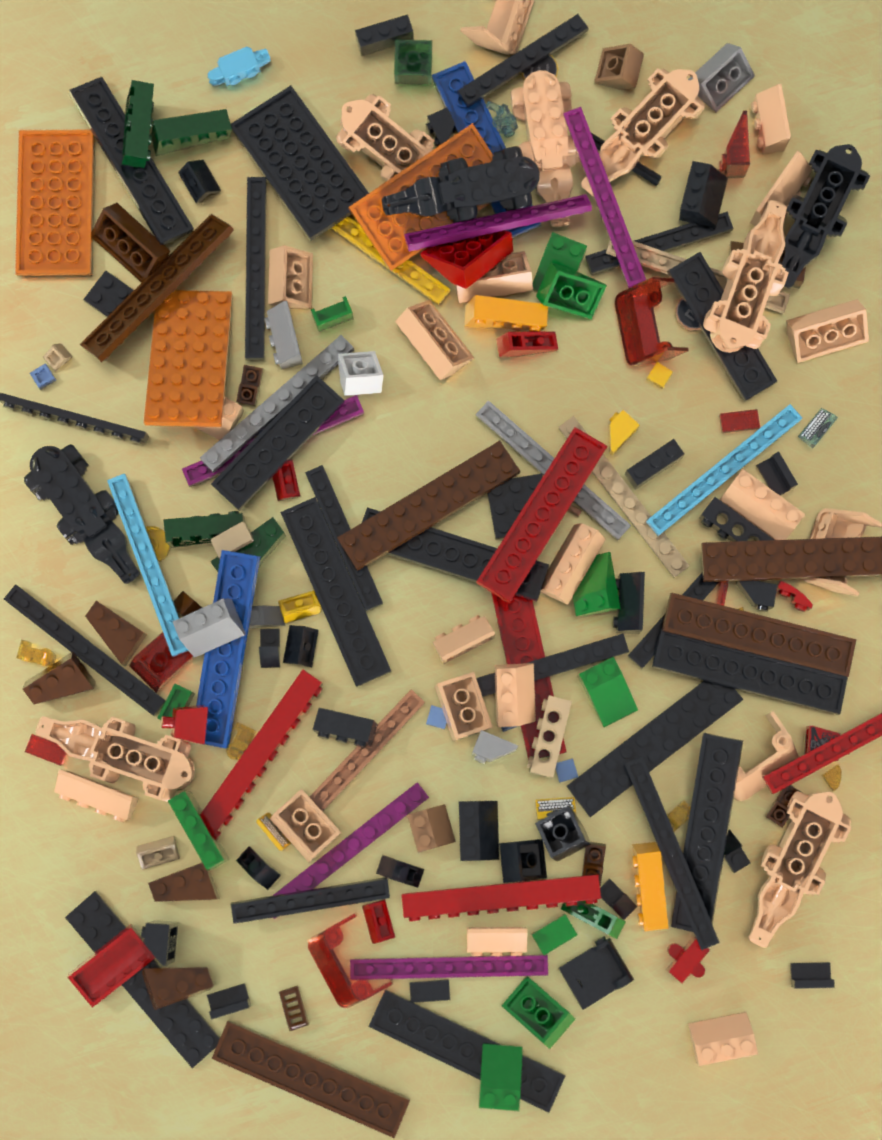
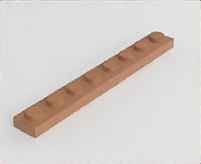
(360, 756)

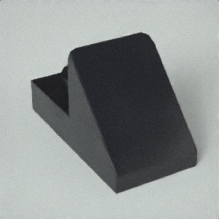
(269, 648)
(734, 853)
(617, 899)

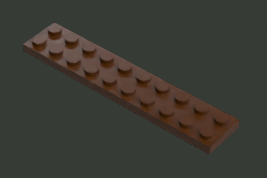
(156, 287)
(428, 505)
(792, 559)
(759, 634)
(311, 1079)

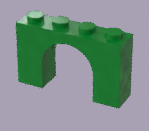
(186, 810)

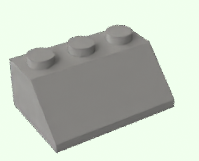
(723, 76)
(283, 336)
(209, 627)
(491, 748)

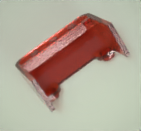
(639, 325)
(322, 951)

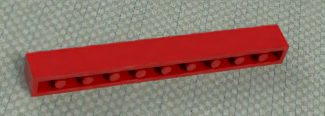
(259, 752)
(501, 896)

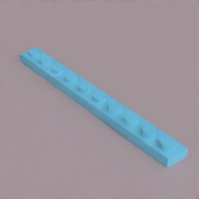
(724, 470)
(147, 561)

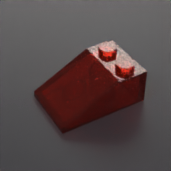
(736, 157)
(157, 664)

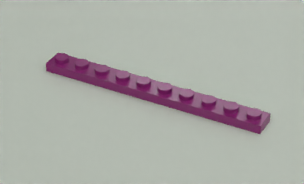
(604, 197)
(498, 222)
(200, 472)
(357, 841)
(448, 967)

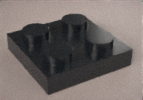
(107, 294)

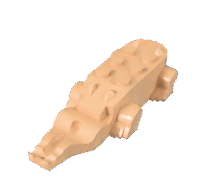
(649, 124)
(369, 129)
(548, 145)
(752, 277)
(116, 751)
(797, 859)

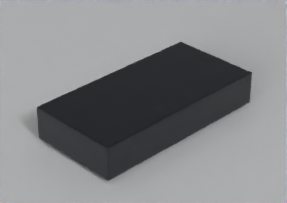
(429, 991)

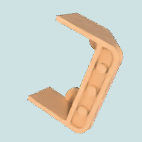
(504, 27)
(839, 524)
(753, 781)

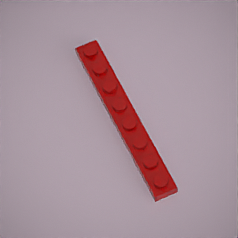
(824, 754)

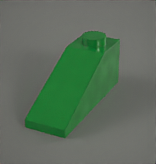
(596, 917)

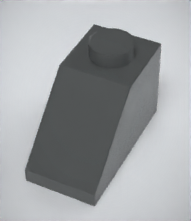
(266, 617)

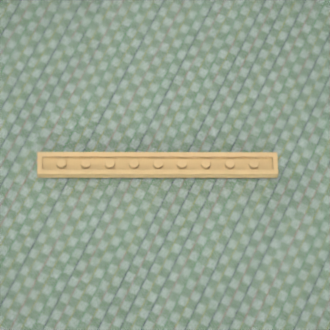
(663, 261)
(632, 508)

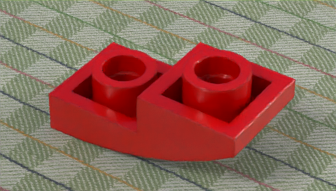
(799, 600)

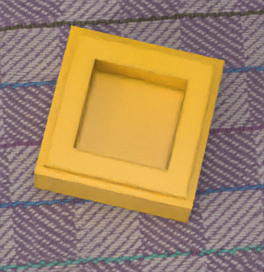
(659, 375)

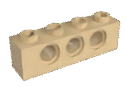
(562, 708)

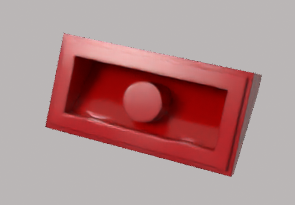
(286, 482)
(378, 921)

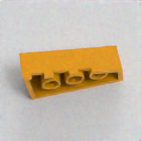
(505, 314)
(650, 886)

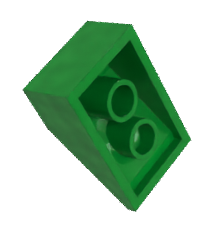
(562, 252)
(570, 291)
(597, 589)
(608, 692)
(538, 1012)
(500, 1077)

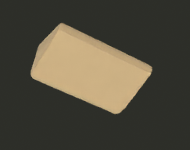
(232, 539)
(157, 852)

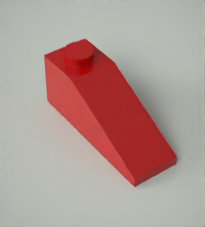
(526, 343)

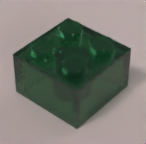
(413, 62)

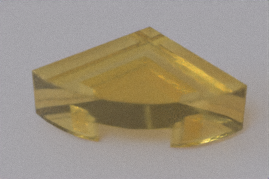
(833, 777)

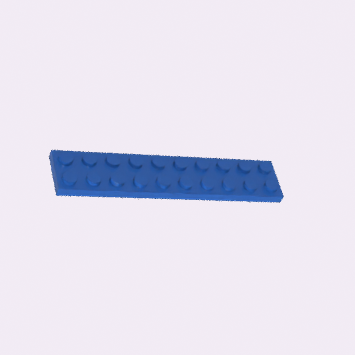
(447, 84)
(224, 664)

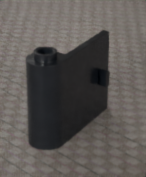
(598, 971)

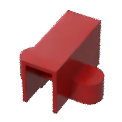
(686, 960)

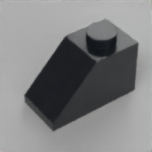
(759, 593)

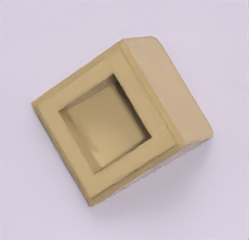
(57, 356)

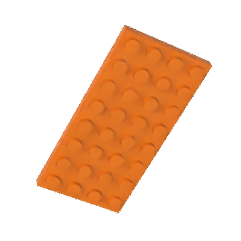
(54, 202)
(388, 232)
(189, 359)

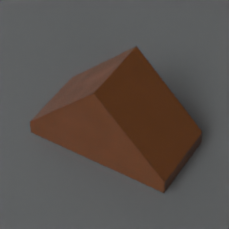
(185, 604)

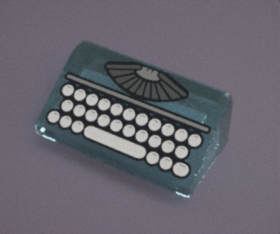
(817, 427)

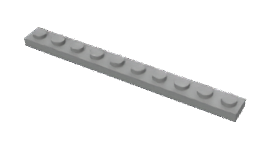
(270, 408)
(541, 460)

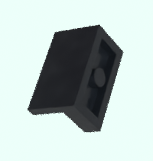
(198, 180)
(777, 474)
(300, 645)
(811, 975)
(228, 1001)

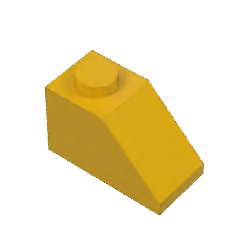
(620, 430)

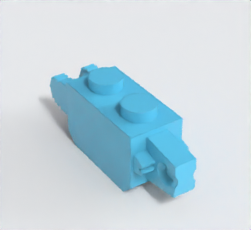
(238, 66)

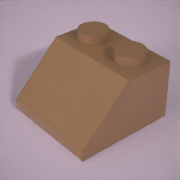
(619, 67)
(431, 828)

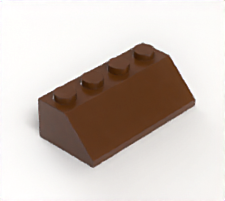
(128, 241)

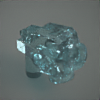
(504, 121)

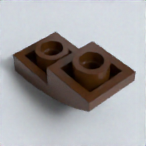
(249, 385)
(778, 810)
(594, 860)

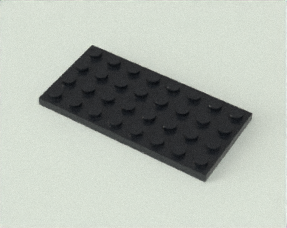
(300, 162)

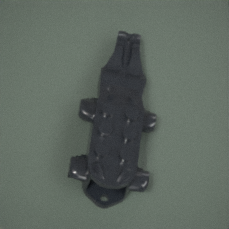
(464, 188)
(820, 208)
(85, 515)

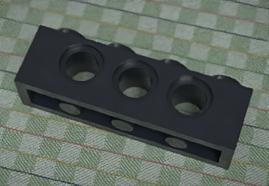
(733, 519)

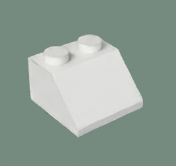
(360, 373)

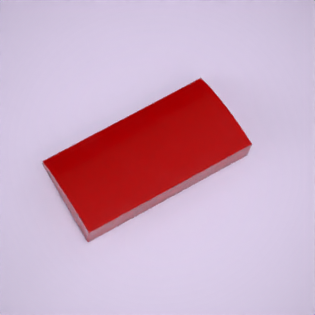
(111, 966)

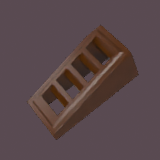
(293, 1026)

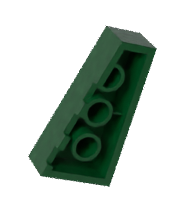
(138, 124)
(189, 131)
(198, 529)
(265, 539)

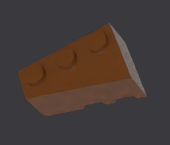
(116, 632)
(59, 680)
(185, 885)
(175, 984)

